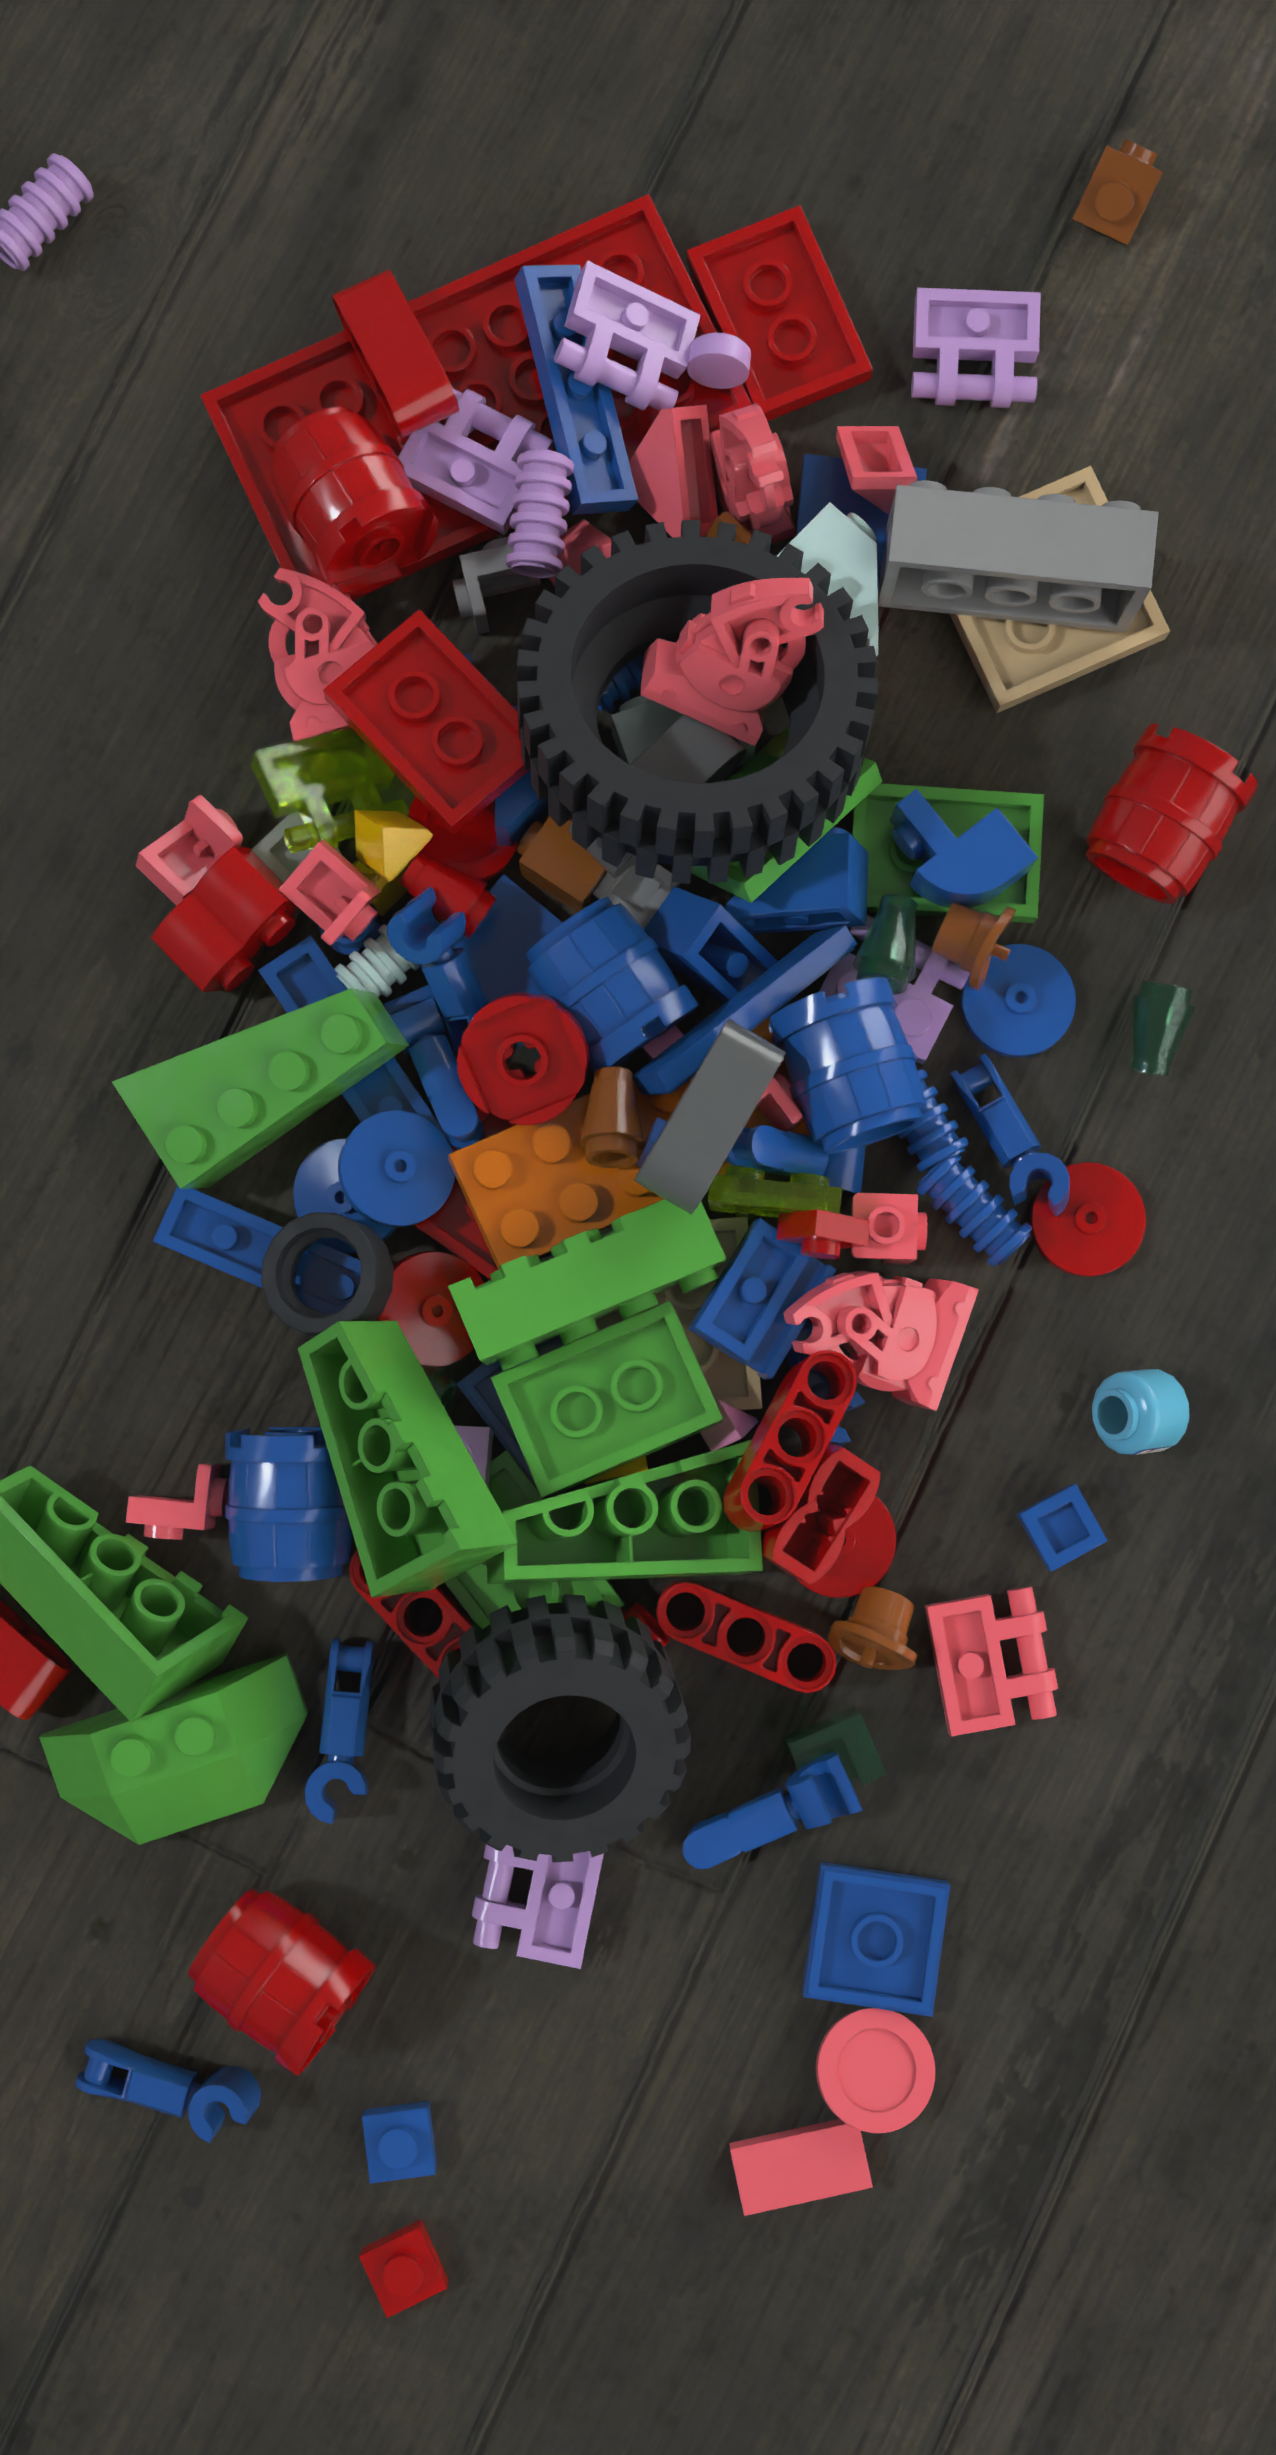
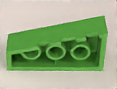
(252, 1087)
(586, 1280)
(399, 1461)
(635, 1528)
(105, 1601)

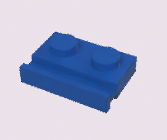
(749, 1299)

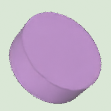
(719, 360)

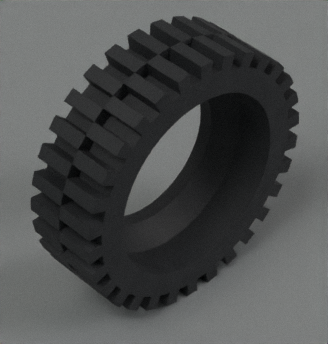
(613, 617)

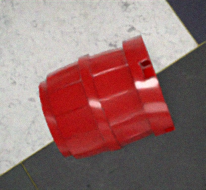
(350, 500)
(1167, 814)
(279, 1977)

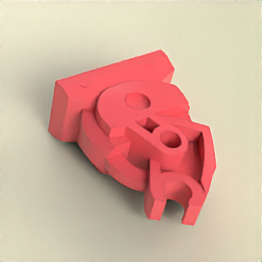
(752, 473)
(328, 641)
(731, 658)
(893, 1328)

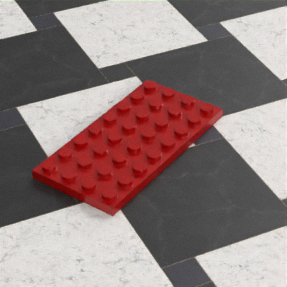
(482, 348)

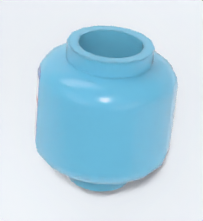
(1140, 1411)

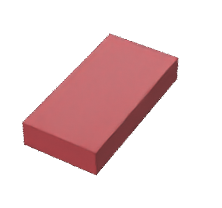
(799, 2166)

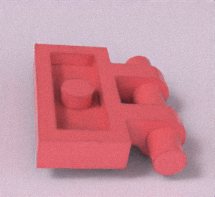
(971, 1662)

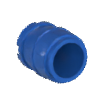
(610, 981)
(850, 1065)
(285, 1506)

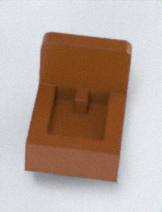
(1119, 191)

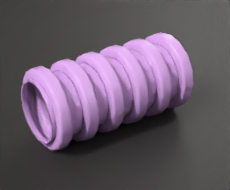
(41, 210)
(539, 513)

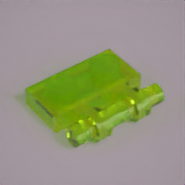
(320, 772)
(748, 1194)

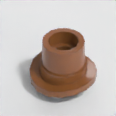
(971, 940)
(876, 1631)

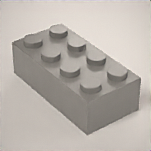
(1017, 556)

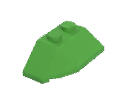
(186, 1759)

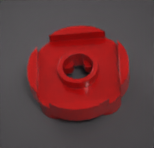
(509, 1092)

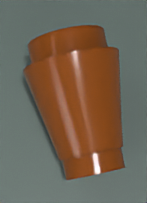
(612, 1120)

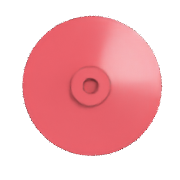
(875, 2070)

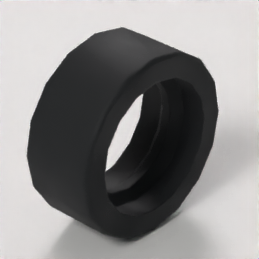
(286, 1251)

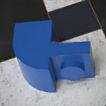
(961, 868)

